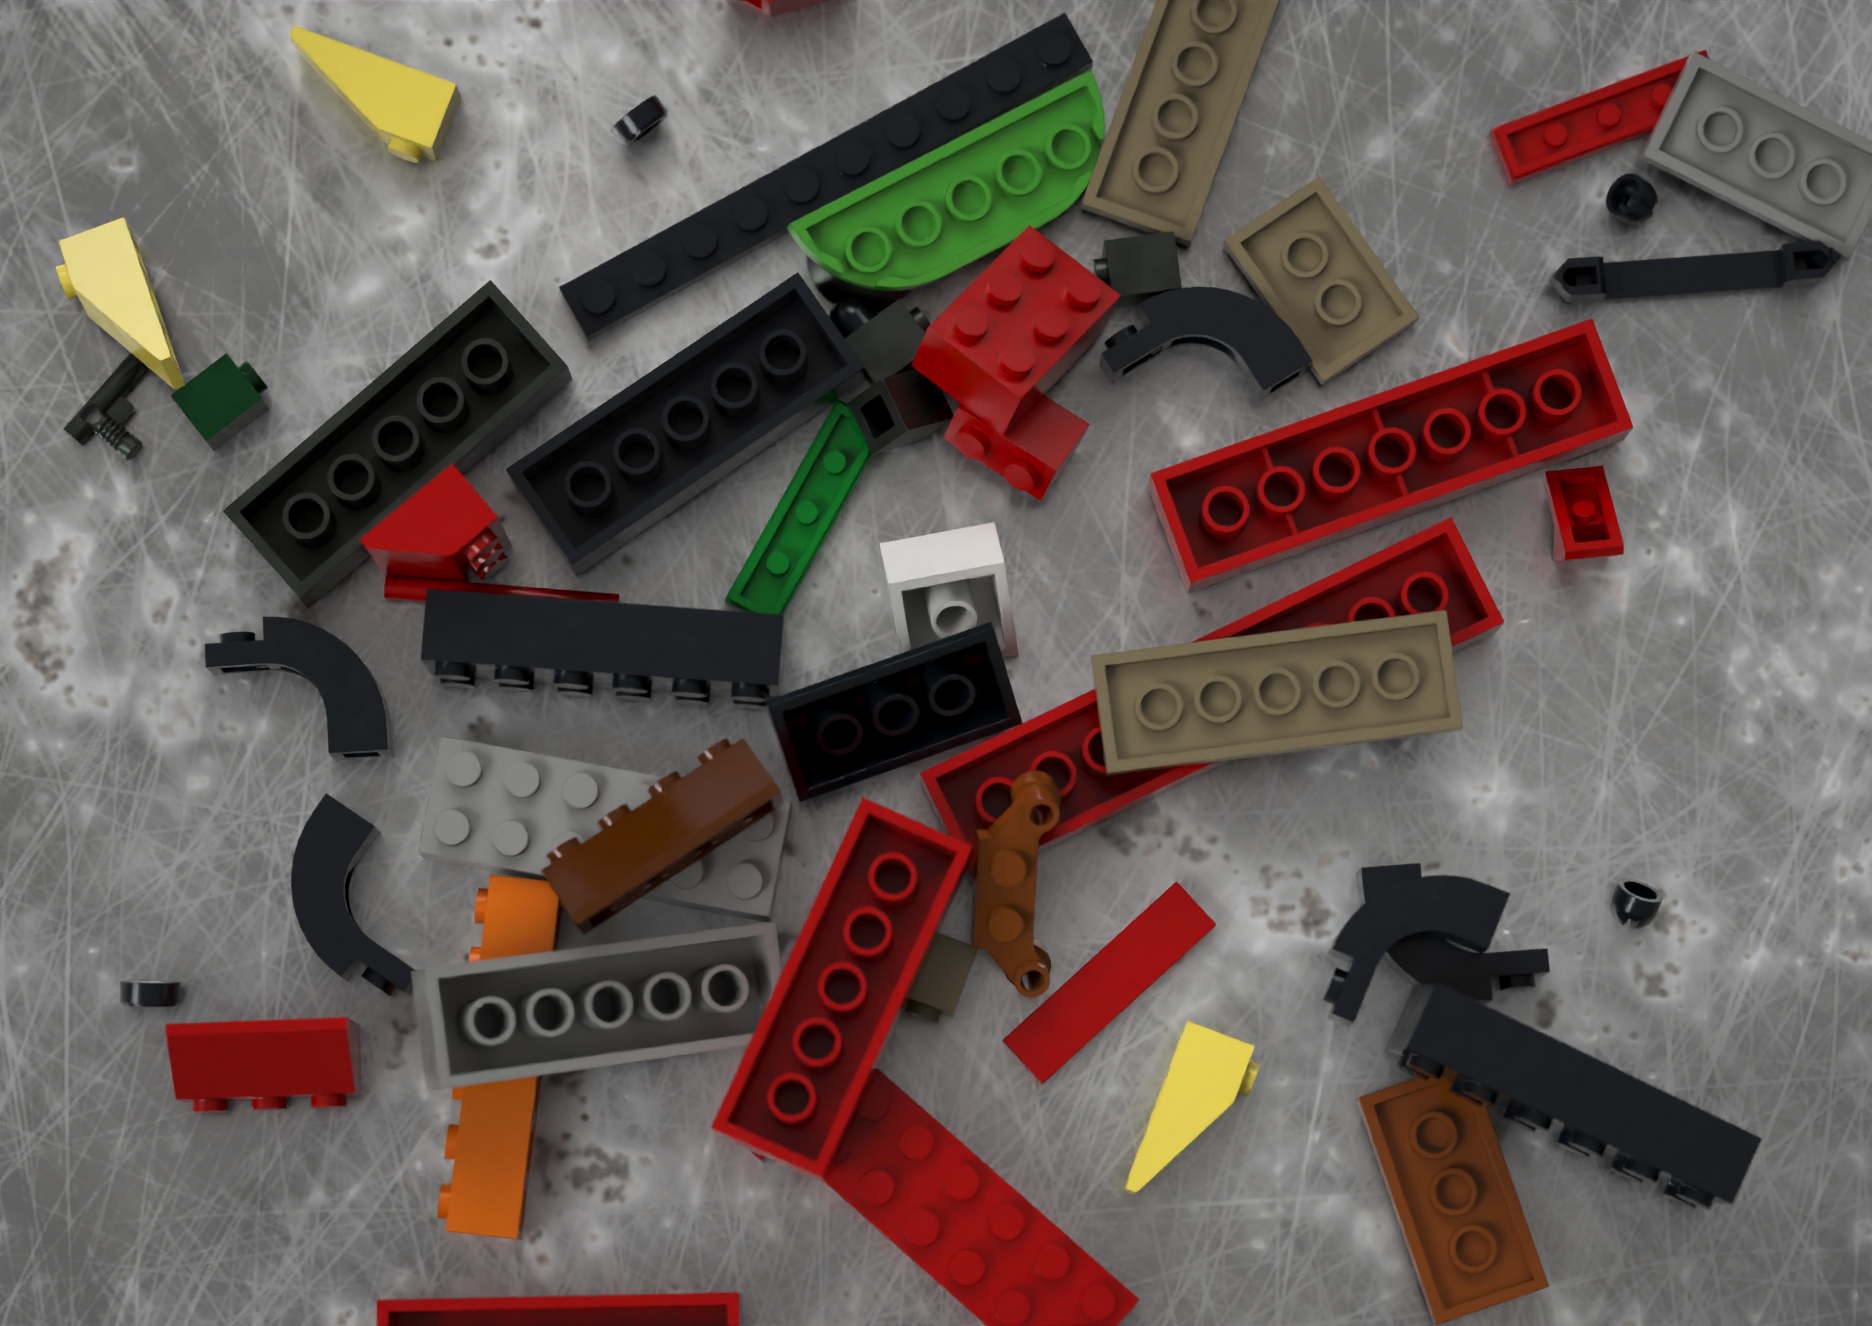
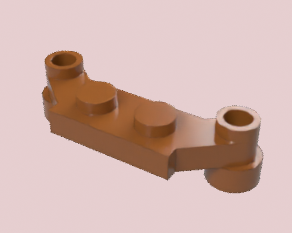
(1007, 883)

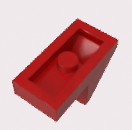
(1582, 514)

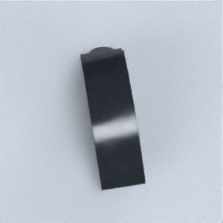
(1215, 319)
(352, 698)
(320, 888)
(1422, 906)
(1437, 960)

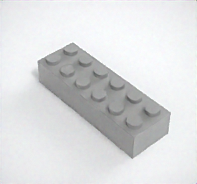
(515, 806)
(594, 1005)

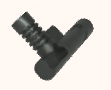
(113, 410)

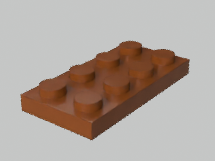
(1451, 1197)

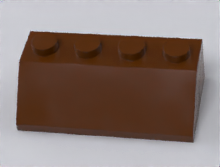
(662, 835)

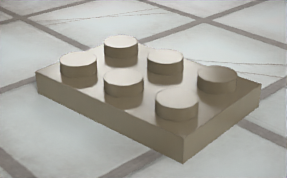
(1321, 279)

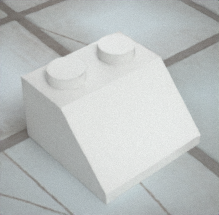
(947, 586)

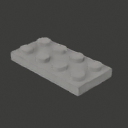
(1765, 155)

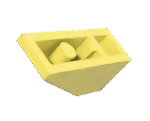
(394, 100)
(117, 294)
(1196, 1090)

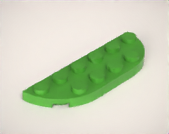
(962, 195)

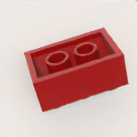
(440, 534)
(265, 1062)

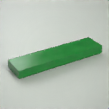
(803, 516)

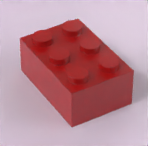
(1015, 330)

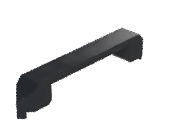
(1788, 268)

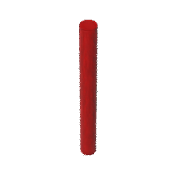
(415, 590)

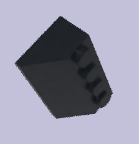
(894, 712)

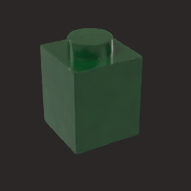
(222, 400)

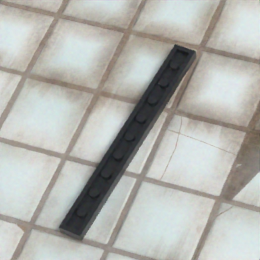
(824, 174)

